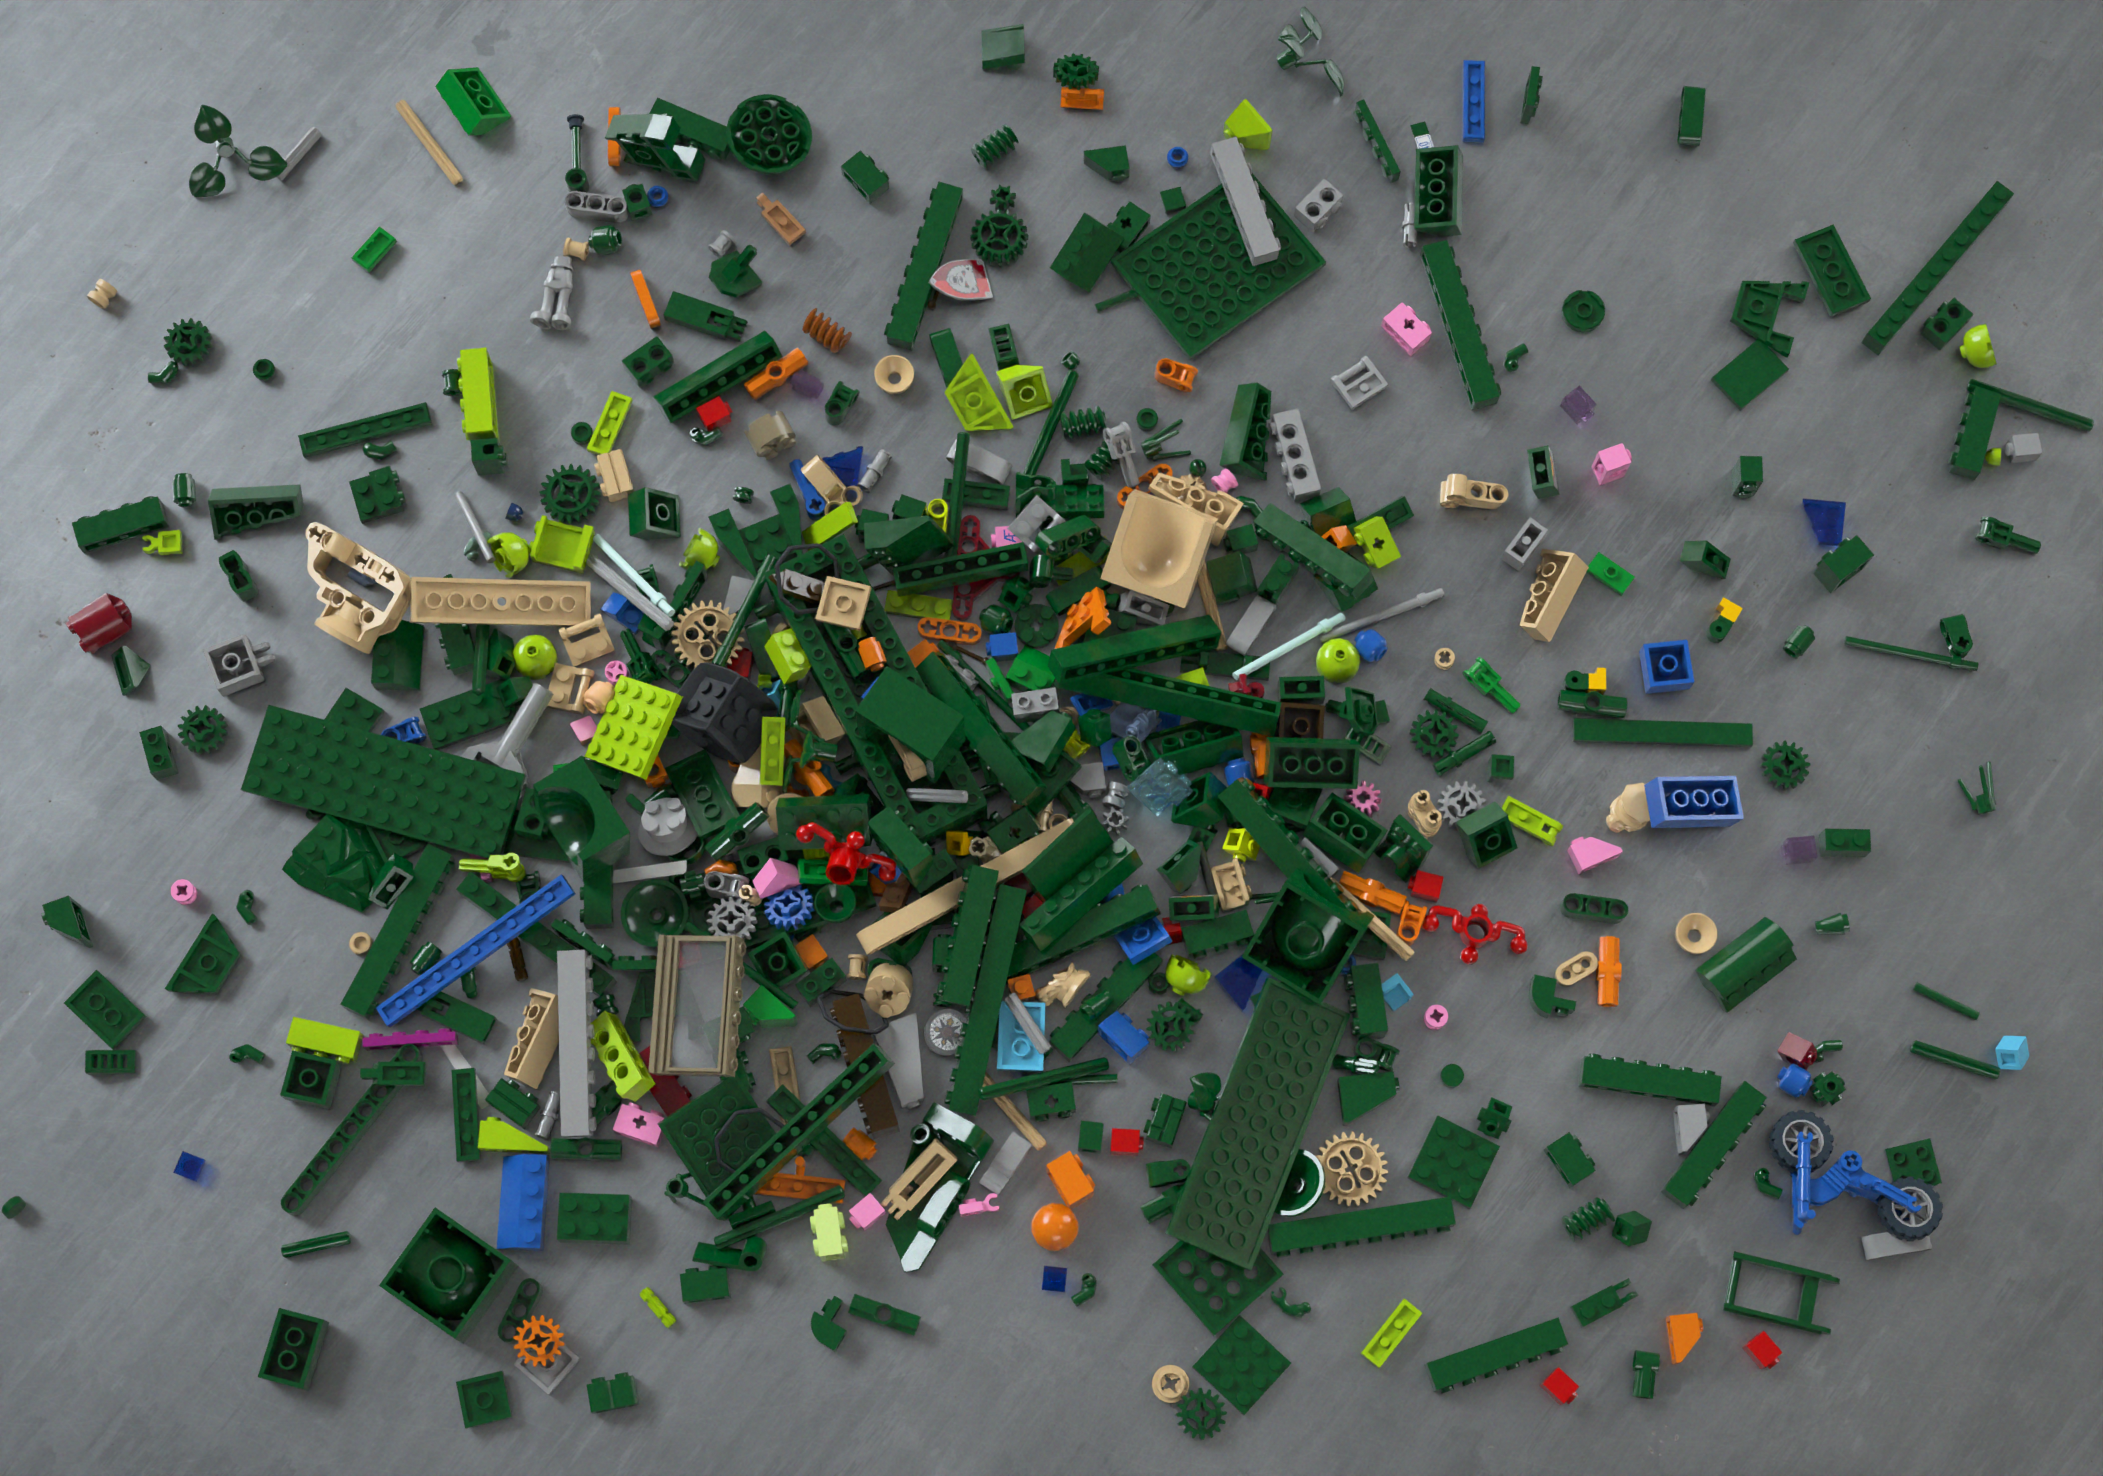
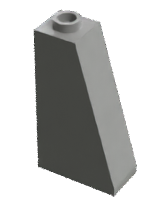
(903, 1047)

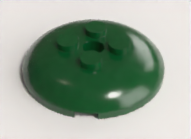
(774, 117)

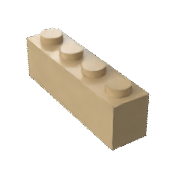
(1552, 592)
(535, 1040)

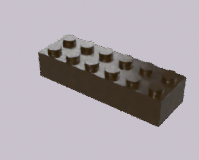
(876, 1099)

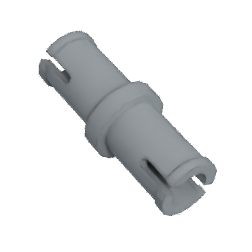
(1410, 233)
(874, 470)
(548, 1115)

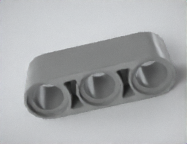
(589, 200)
(983, 464)
(1251, 625)
(1887, 1245)

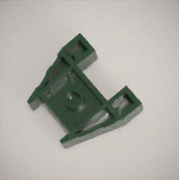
(651, 142)
(763, 538)

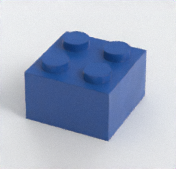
(1666, 666)

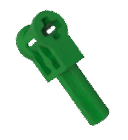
(1487, 681)

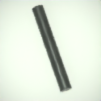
(1206, 870)

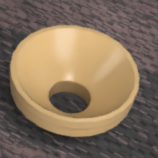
(891, 365)
(1703, 925)

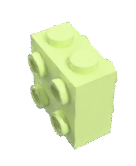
(827, 1225)

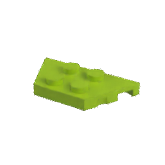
(975, 399)

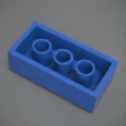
(1693, 801)

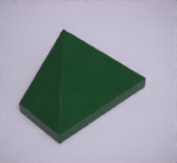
(129, 669)

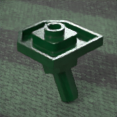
(733, 274)
(1358, 709)

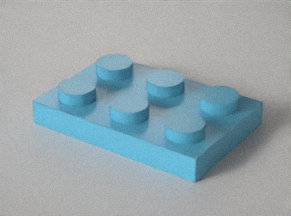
(1014, 1046)

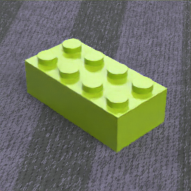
(478, 394)

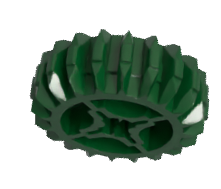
(991, 223)

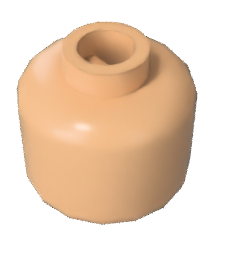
(598, 696)

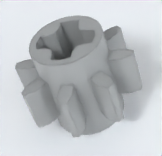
(1119, 817)

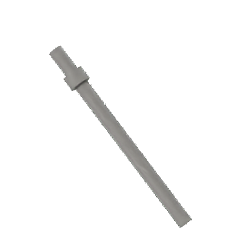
(1421, 600)

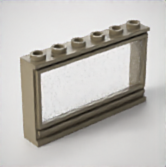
(697, 1005)

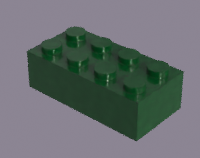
(1311, 763)
(834, 813)

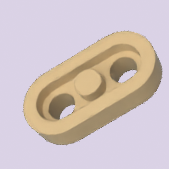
(1575, 969)

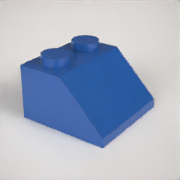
(1123, 1037)

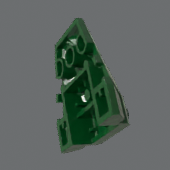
(337, 862)

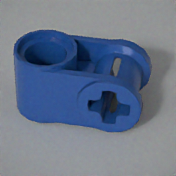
(404, 731)

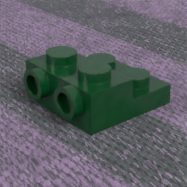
(377, 494)

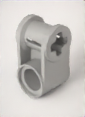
(729, 885)

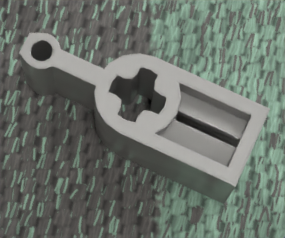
(1005, 1163)

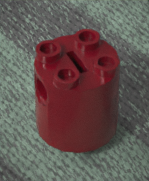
(101, 622)

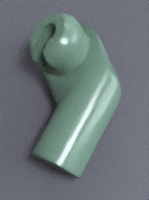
(472, 546)

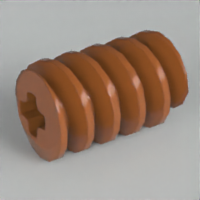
(825, 332)

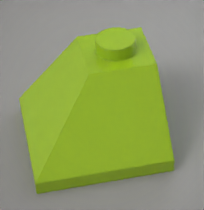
(1248, 127)
(1024, 389)

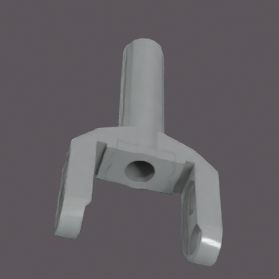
(507, 750)

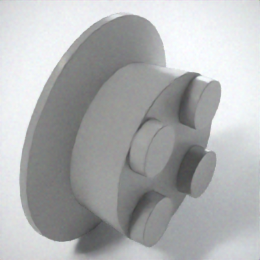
(666, 827)

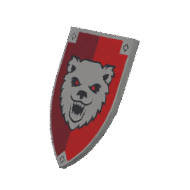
(962, 280)

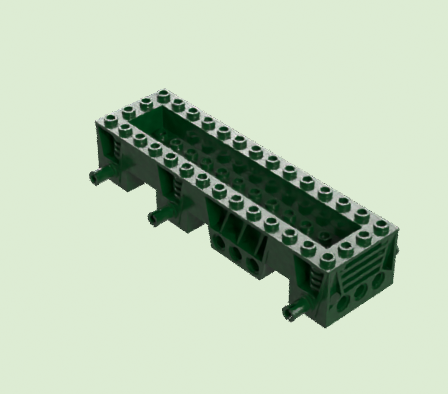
(843, 693)

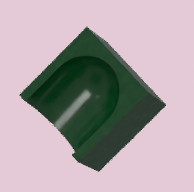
(914, 719)
(581, 819)
(1306, 939)
(448, 1275)

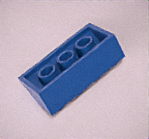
(523, 1202)

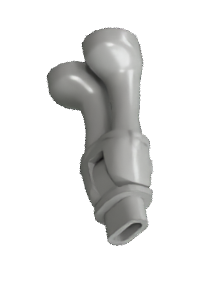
(557, 282)

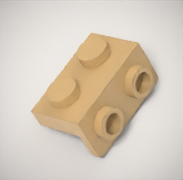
(1231, 885)

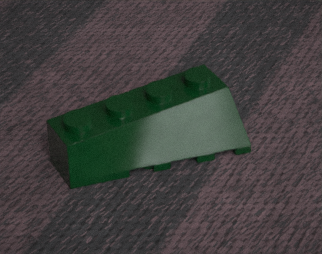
(1247, 432)
(252, 507)
(458, 645)

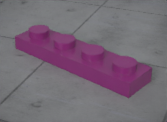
(421, 1038)

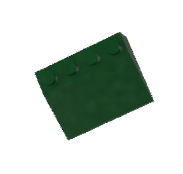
(905, 541)
(1067, 856)

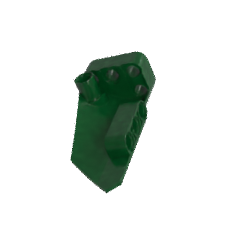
(921, 1227)

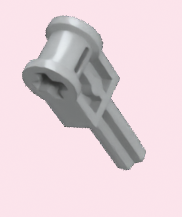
(1121, 448)

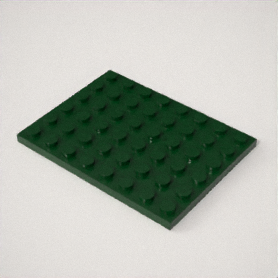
(1199, 273)

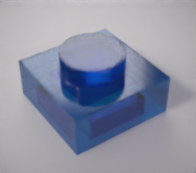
(189, 1166)
(1054, 1278)

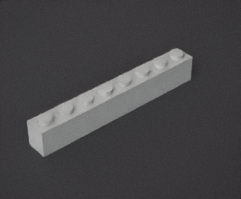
(575, 1043)

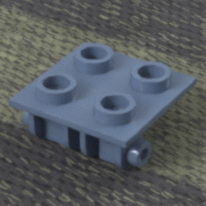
(1133, 721)

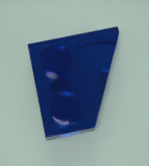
(846, 465)
(1826, 520)
(1239, 980)

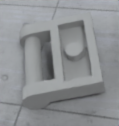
(1363, 387)
(1031, 519)

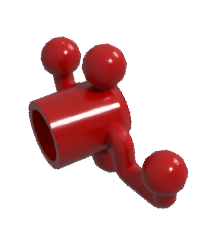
(845, 856)
(1478, 917)

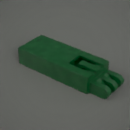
(695, 314)
(459, 1017)

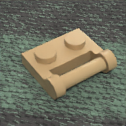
(589, 647)
(562, 687)

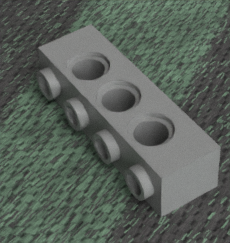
(1292, 423)

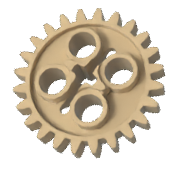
(691, 648)
(1369, 1160)

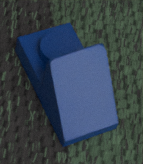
(623, 612)
(1086, 702)

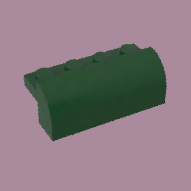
(1747, 963)

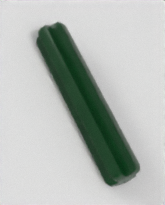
(315, 1244)

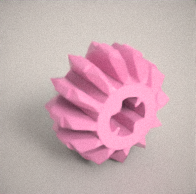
(1371, 796)

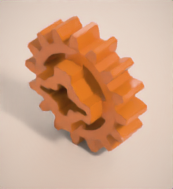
(536, 1330)

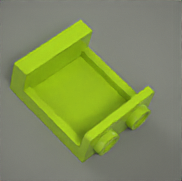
(561, 545)

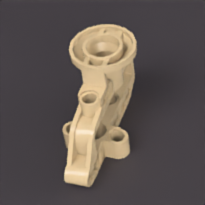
(346, 613)

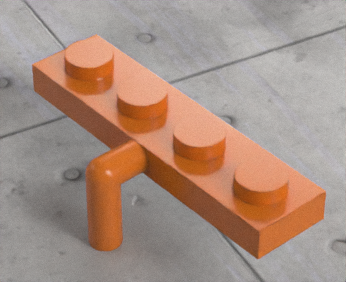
(797, 1185)

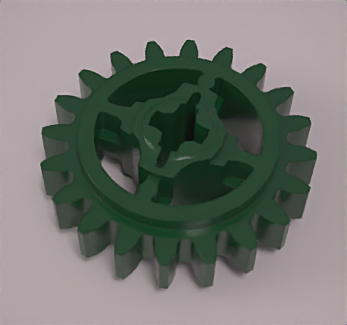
(580, 509)

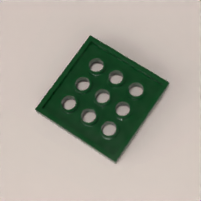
(1198, 1301)

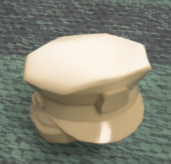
(1629, 810)
(1063, 986)

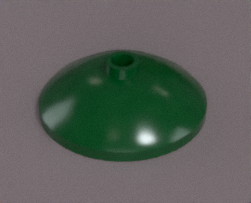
(645, 901)
(1309, 1173)

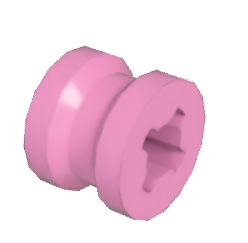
(1224, 481)
(615, 669)
(187, 895)
(1435, 1022)

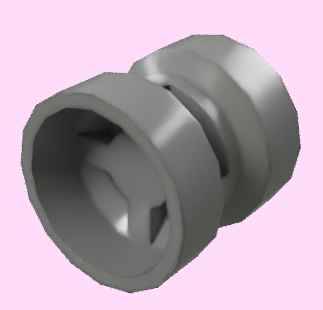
(1115, 795)

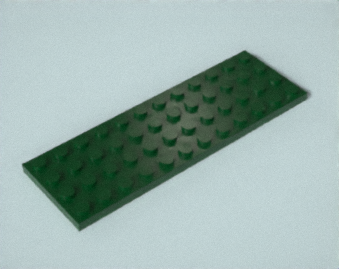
(383, 782)
(1258, 1124)

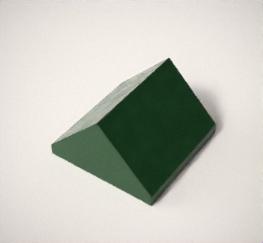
(1328, 511)

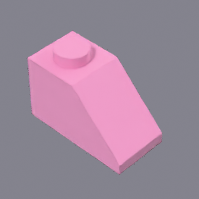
(1591, 853)

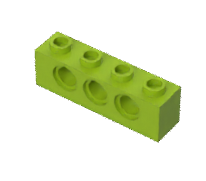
(620, 1057)

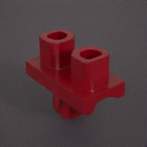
(1253, 689)

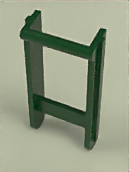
(1807, 1300)

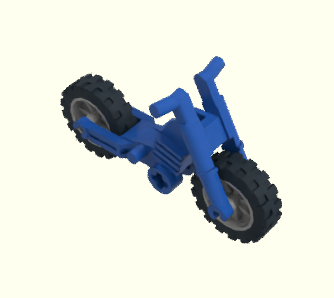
(1891, 1198)

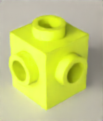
(1241, 845)

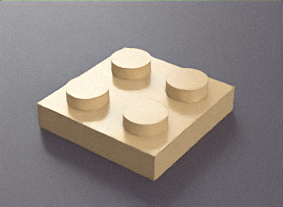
(843, 603)

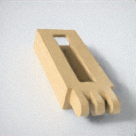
(925, 1172)

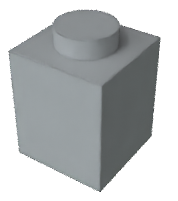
(2023, 448)

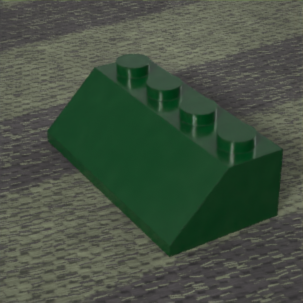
(1439, 190)
(1195, 745)

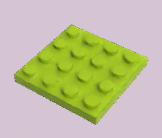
(633, 727)

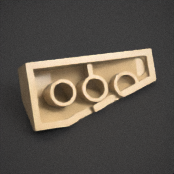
(1197, 498)
(746, 785)

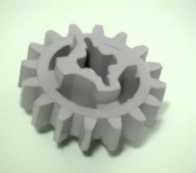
(1453, 803)
(741, 925)

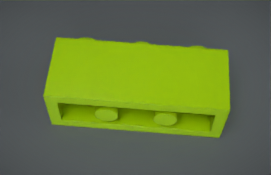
(324, 1040)

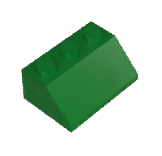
(472, 100)

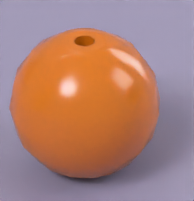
(1055, 1227)

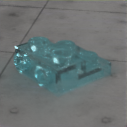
(1160, 786)

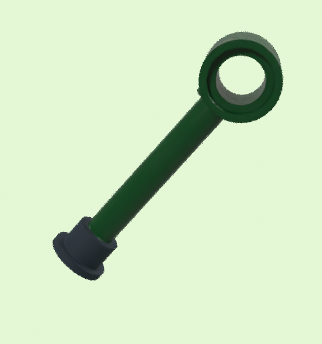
(576, 173)

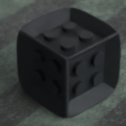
(722, 712)

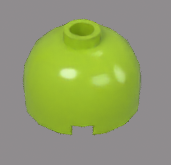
(1978, 347)
(701, 549)
(510, 553)
(535, 656)
(1338, 661)
(1186, 975)

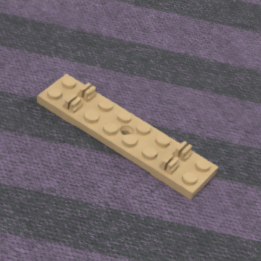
(476, 601)

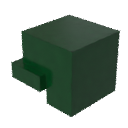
(1231, 577)

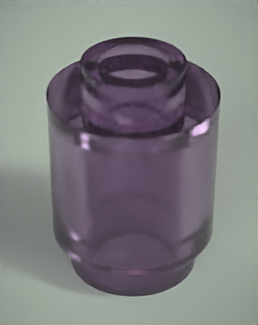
(806, 384)

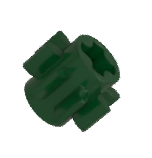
(1008, 198)
(692, 884)

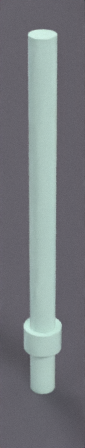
(656, 598)
(1322, 627)

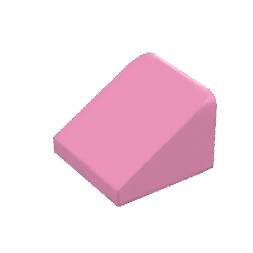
(584, 729)

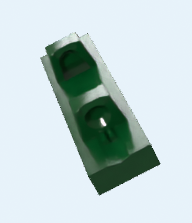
(1222, 664)

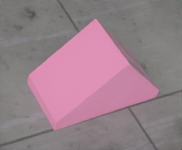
(775, 877)

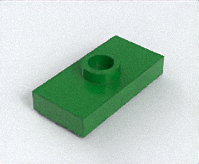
(374, 249)
(1610, 573)
(998, 680)

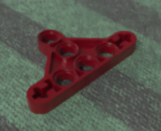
(978, 587)

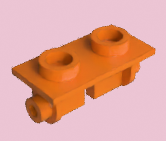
(1082, 98)

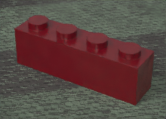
(666, 1089)

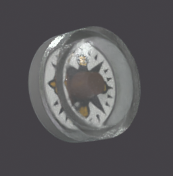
(943, 1031)

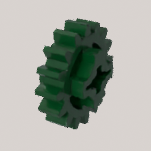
(1075, 71)
(192, 332)
(212, 733)
(1442, 734)
(1786, 754)
(1163, 1020)
(1190, 1414)

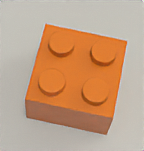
(1070, 1180)

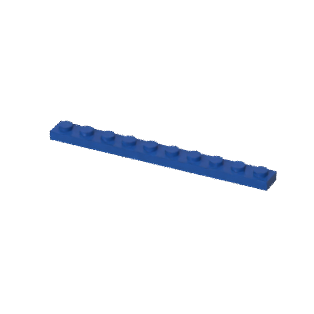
(475, 950)

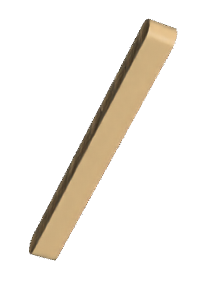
(945, 898)

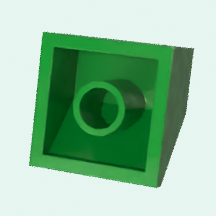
(1030, 671)
(768, 1011)

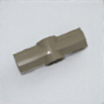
(984, 849)

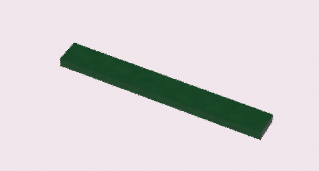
(1662, 732)

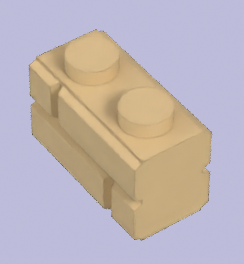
(615, 475)

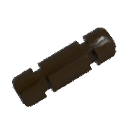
(517, 959)

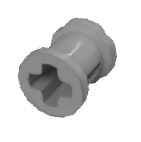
(722, 244)

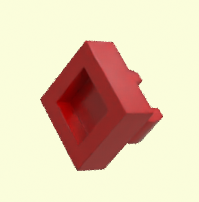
(1173, 930)

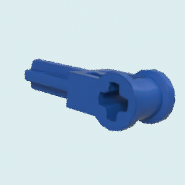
(808, 492)

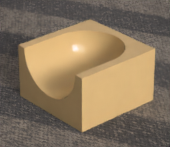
(1159, 548)

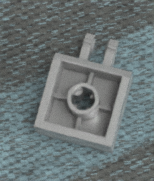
(248, 667)

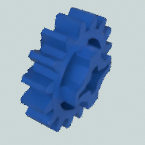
(789, 907)

